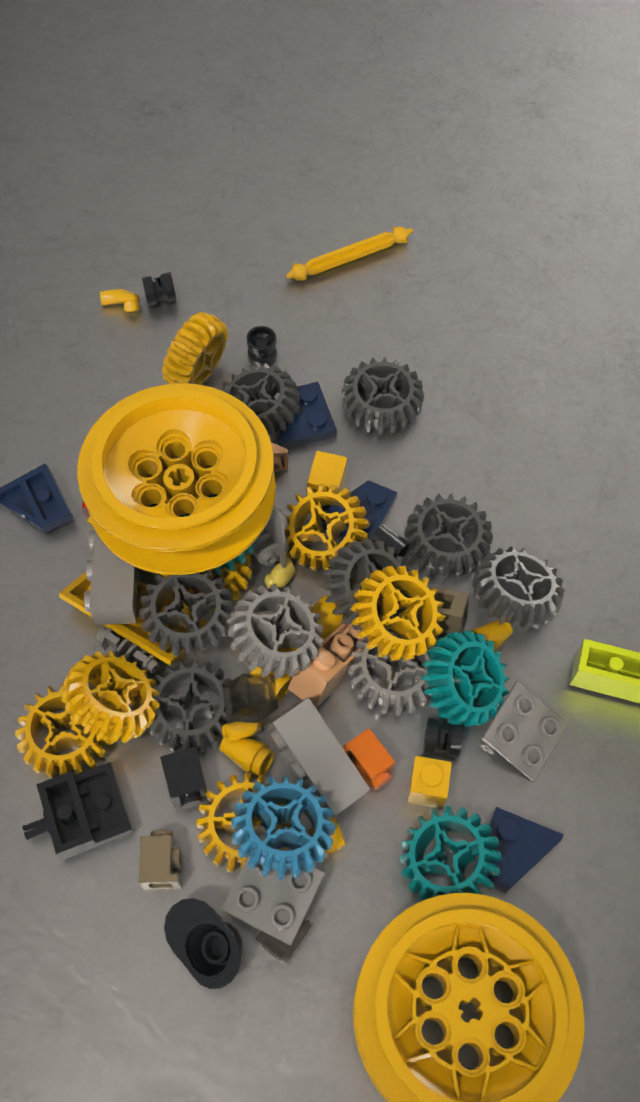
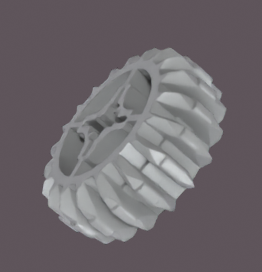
(257, 634)
(382, 666)

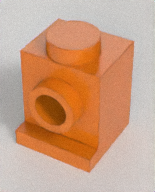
(370, 759)

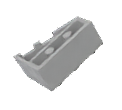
(113, 586)
(316, 755)

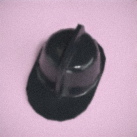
(204, 942)

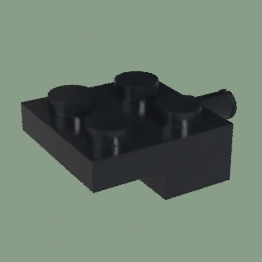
(81, 811)

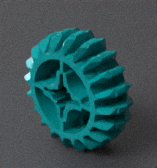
(466, 687)
(464, 854)

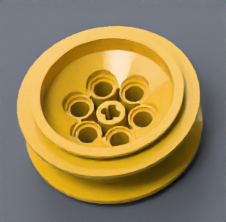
(141, 440)
(506, 947)

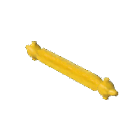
(349, 253)

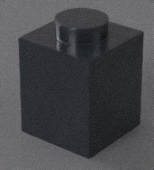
(184, 778)

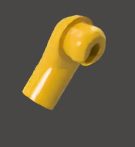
(121, 296)
(240, 730)

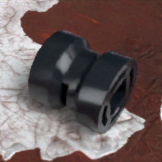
(159, 289)
(261, 346)
(435, 735)

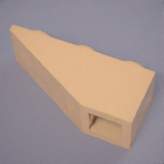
(329, 667)

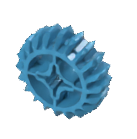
(263, 805)

